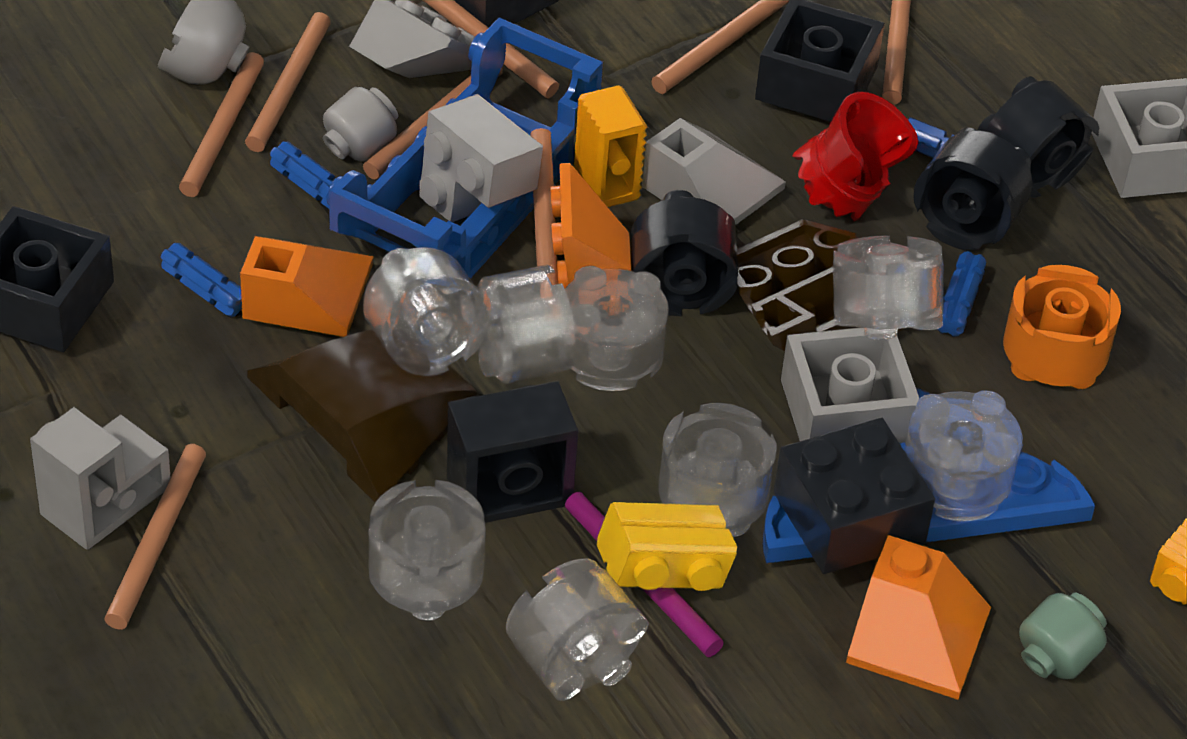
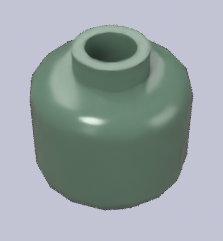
(1062, 636)

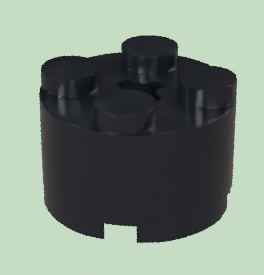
(1048, 128)
(973, 189)
(689, 250)

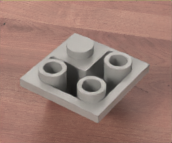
(412, 40)
(707, 168)

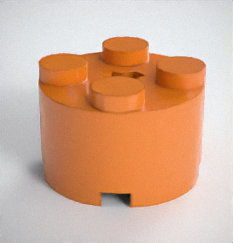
(1061, 327)

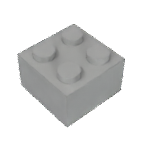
(1144, 136)
(845, 381)

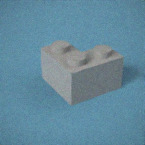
(475, 158)
(95, 475)

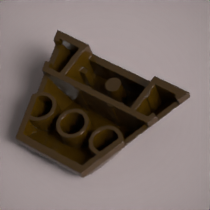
(790, 279)
(365, 405)

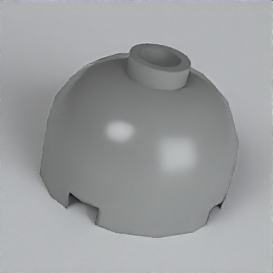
(206, 42)

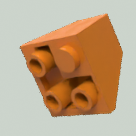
(587, 229)
(303, 285)

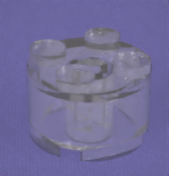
(888, 285)
(425, 310)
(526, 325)
(617, 327)
(965, 451)
(719, 460)
(426, 547)
(576, 629)

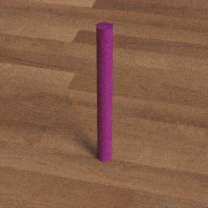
(666, 598)

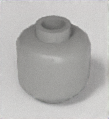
(360, 124)

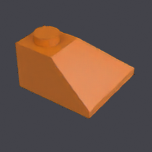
(919, 620)

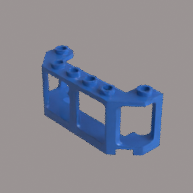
(364, 208)

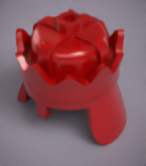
(851, 158)

